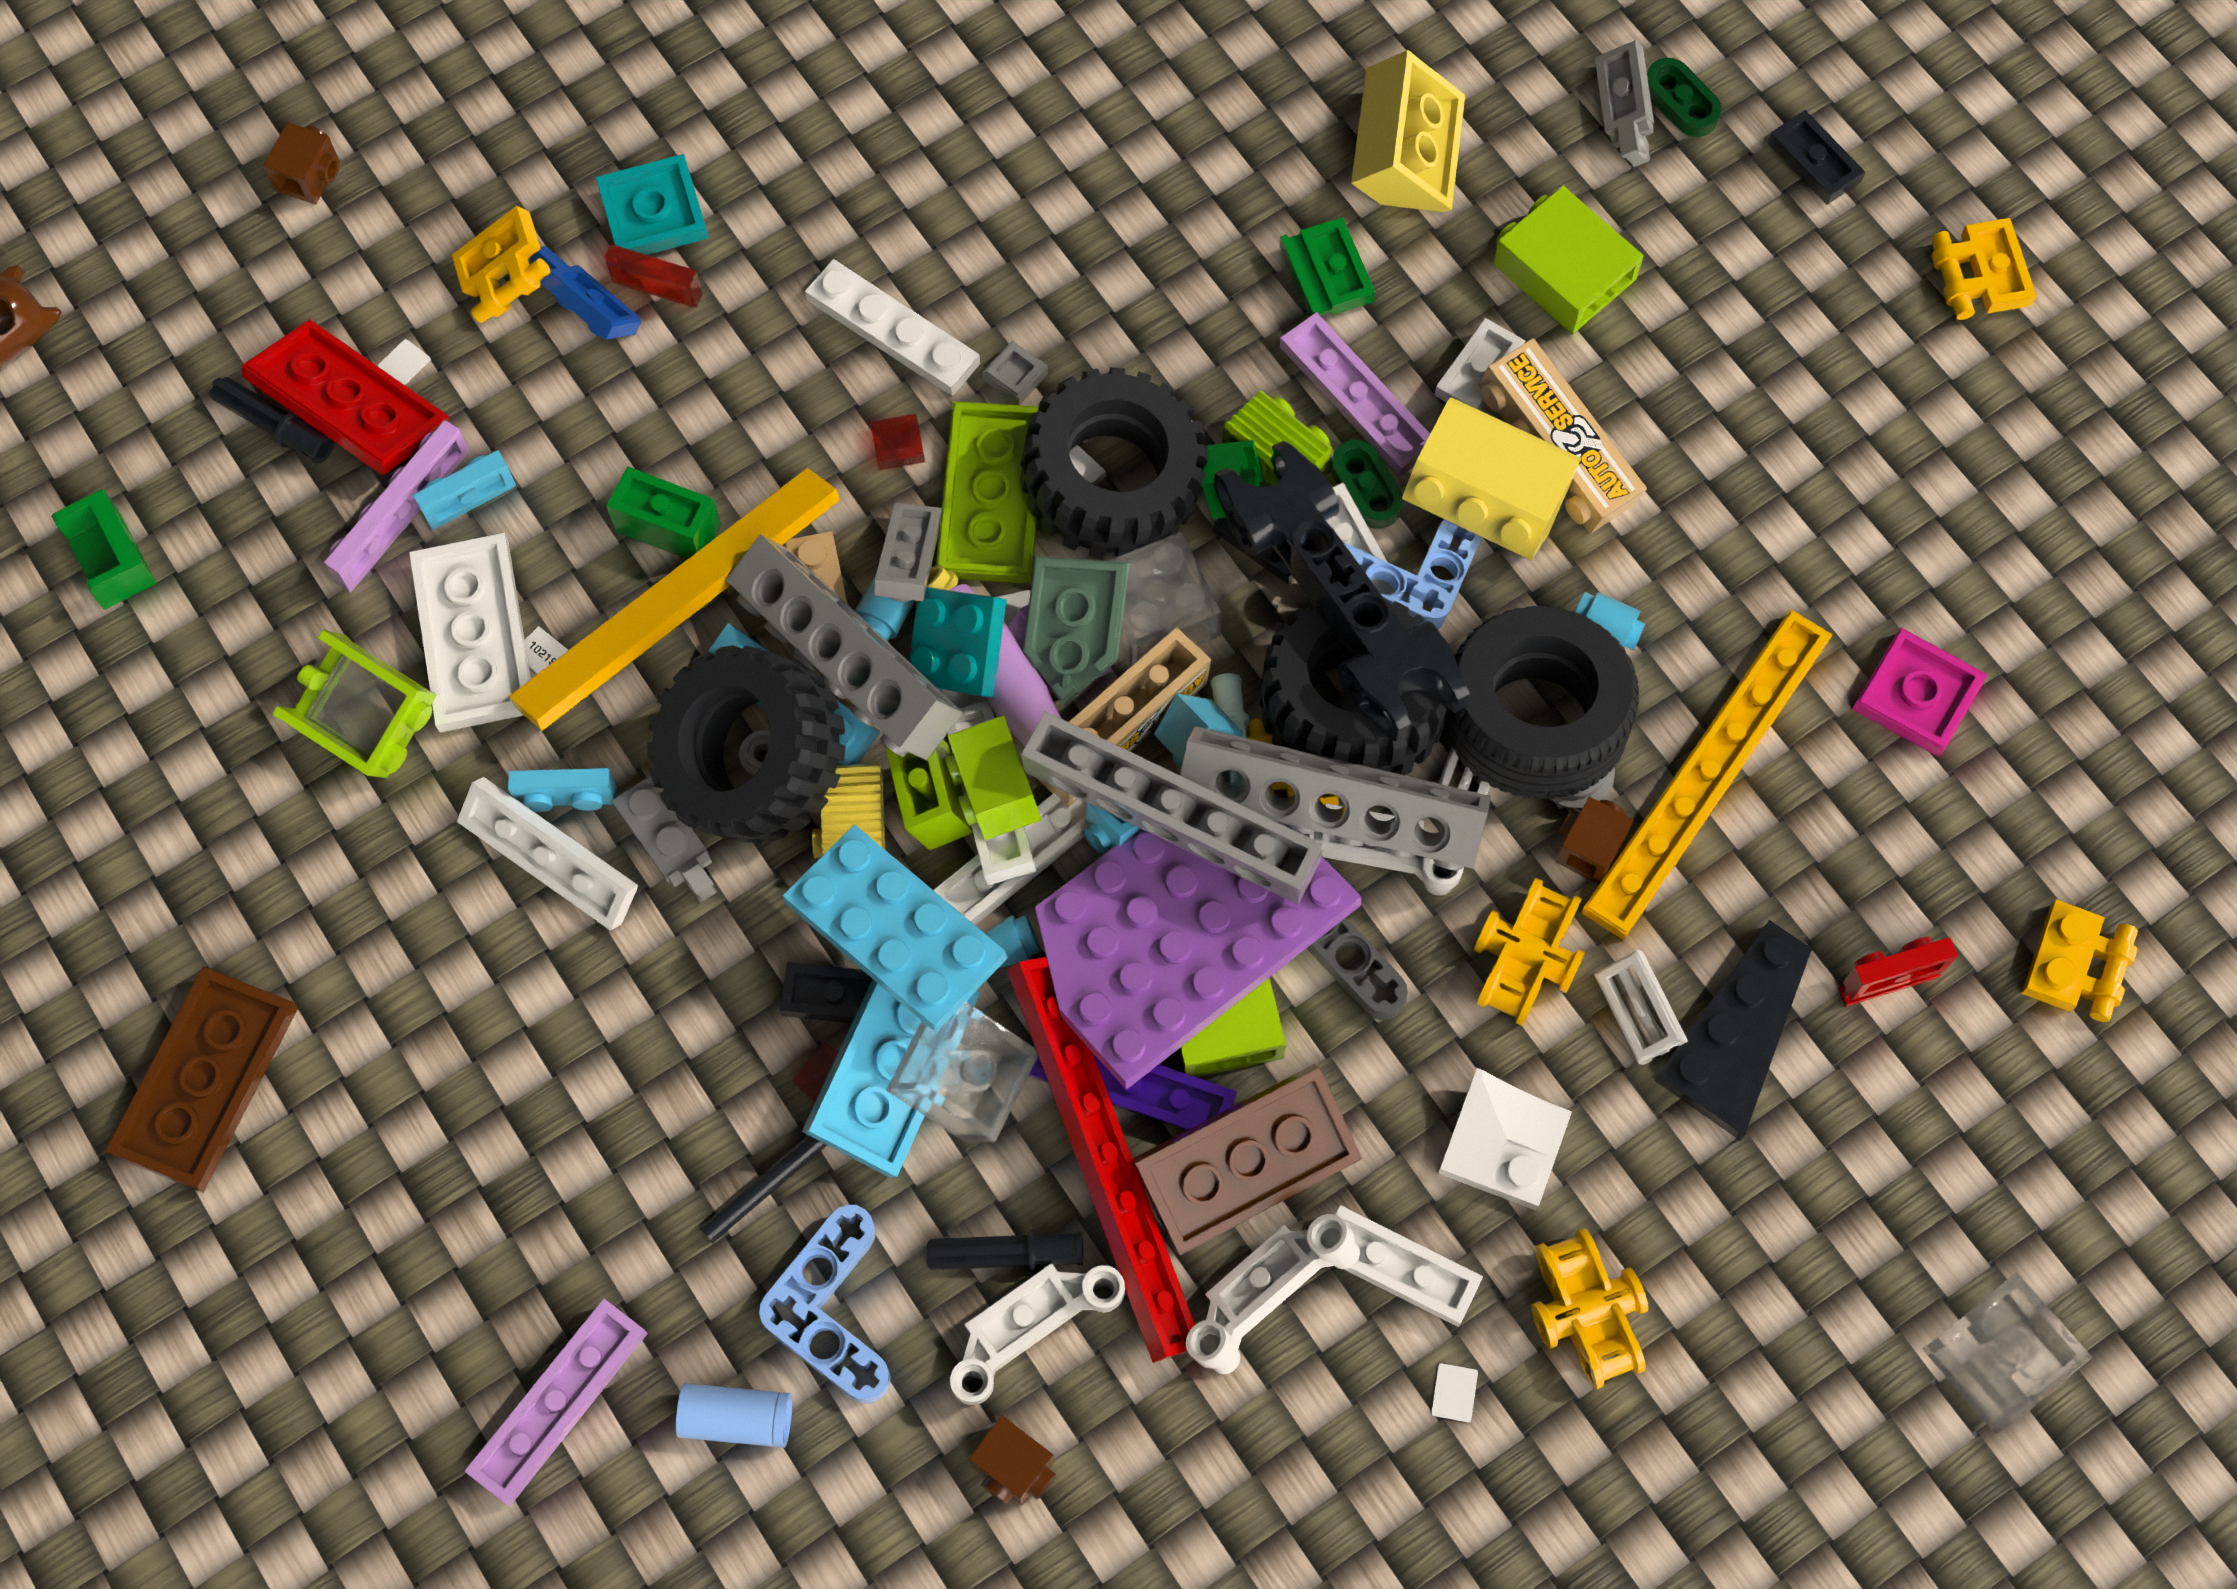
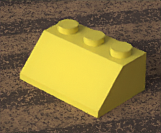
(1408, 135)
(1491, 478)

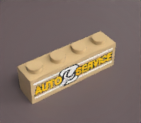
(1539, 401)
(1141, 696)

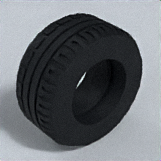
(1555, 648)

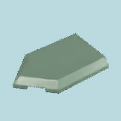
(1074, 620)

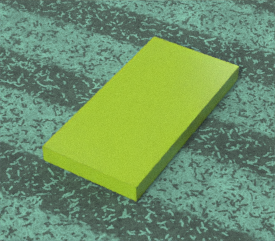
(984, 512)

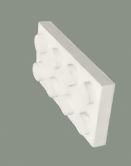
(470, 630)

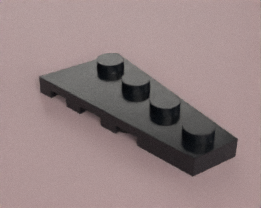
(1739, 1032)

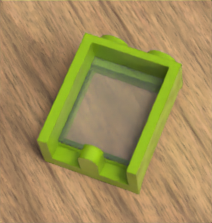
(359, 707)

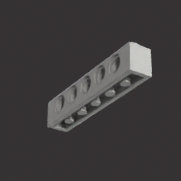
(843, 648)
(1358, 786)
(1172, 807)

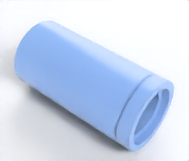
(734, 1415)

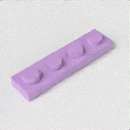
(1356, 392)
(395, 508)
(556, 1402)

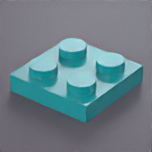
(652, 206)
(958, 640)

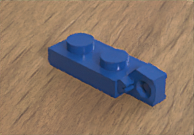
(587, 298)

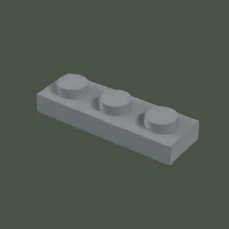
(908, 552)

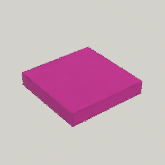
(1920, 692)

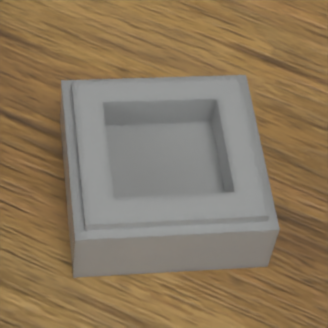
(1015, 372)

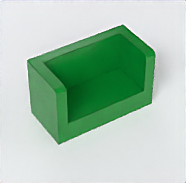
(663, 513)
(104, 549)

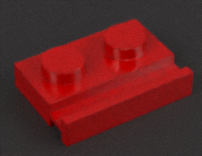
(1880, 975)

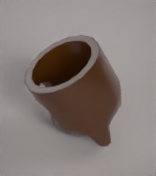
(21, 316)

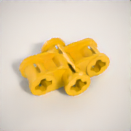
(1528, 951)
(1597, 1325)

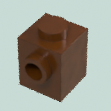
(302, 162)
(1593, 838)
(1013, 1463)

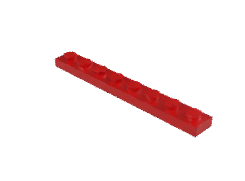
(1105, 1165)

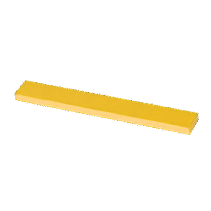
(669, 601)
(1706, 775)

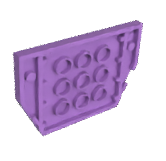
(1167, 943)

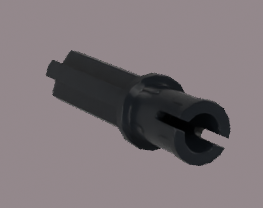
(284, 426)
(1005, 1251)

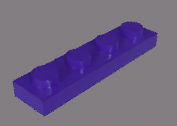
(1163, 1095)

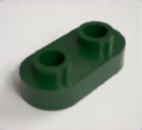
(1686, 98)
(1371, 485)

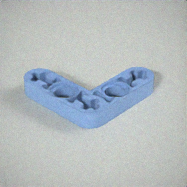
(1425, 585)
(811, 1298)

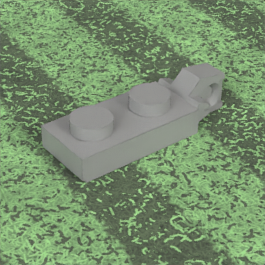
(1626, 100)
(665, 839)

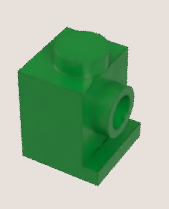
(1235, 456)

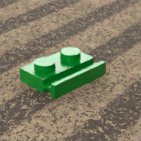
(1327, 268)

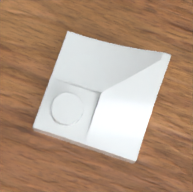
(1505, 1141)

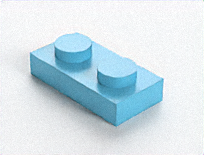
(464, 490)
(563, 787)

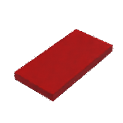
(344, 396)

